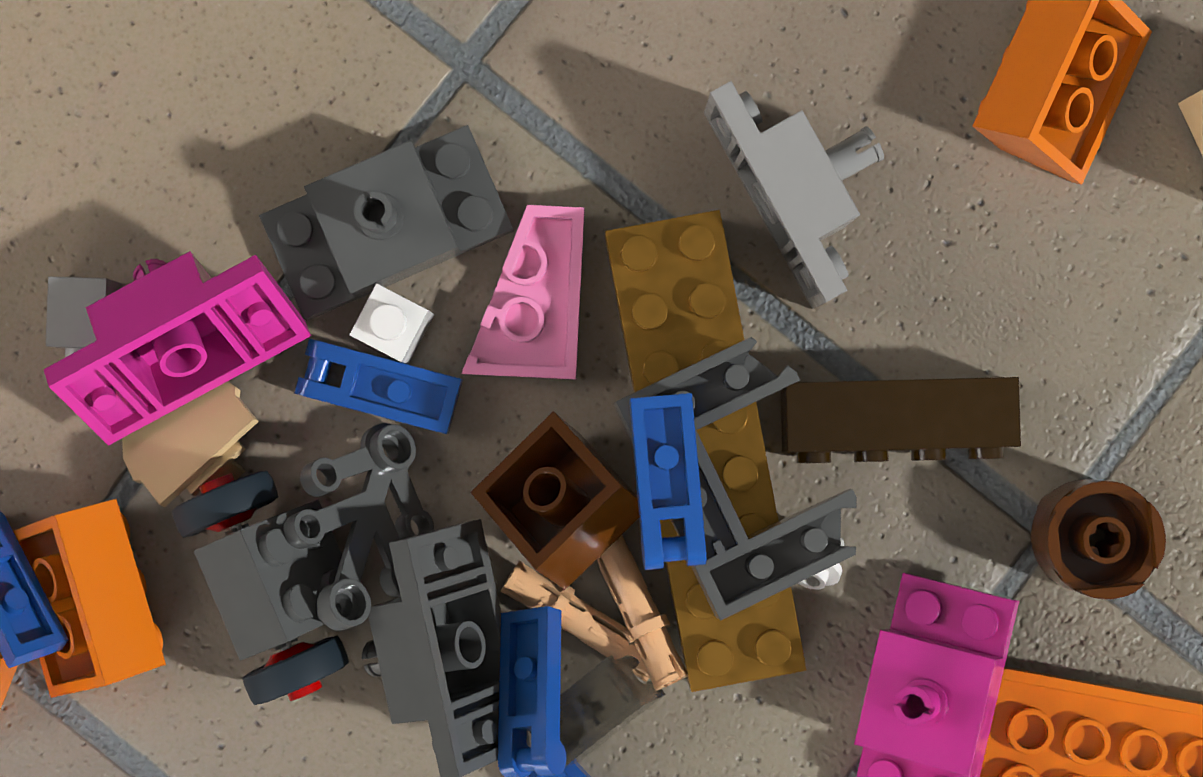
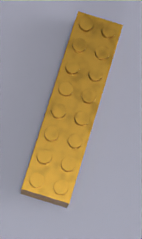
(674, 312)

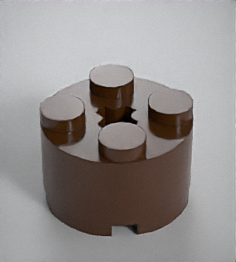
(1117, 564)

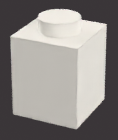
(392, 324)

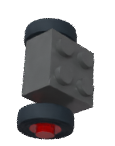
(265, 584)

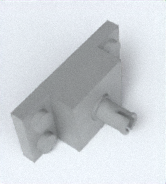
(794, 184)

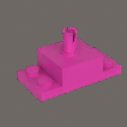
(173, 341)
(935, 681)

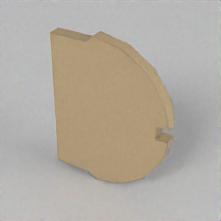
(190, 444)

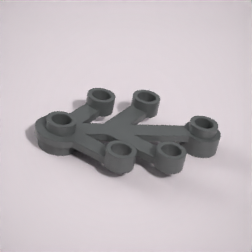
(368, 518)

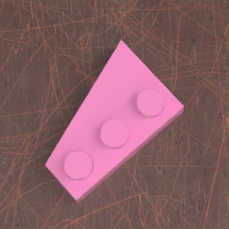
(536, 303)

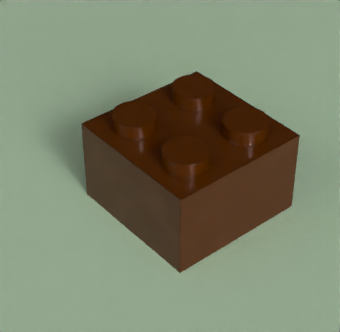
(558, 501)

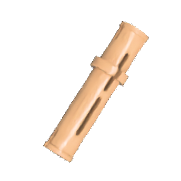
(576, 616)
(644, 623)

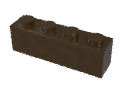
(901, 416)

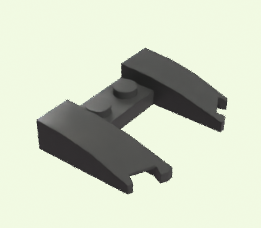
(739, 566)

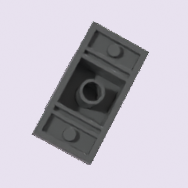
(385, 221)
(442, 644)

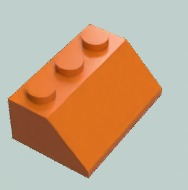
(1062, 82)
(96, 595)

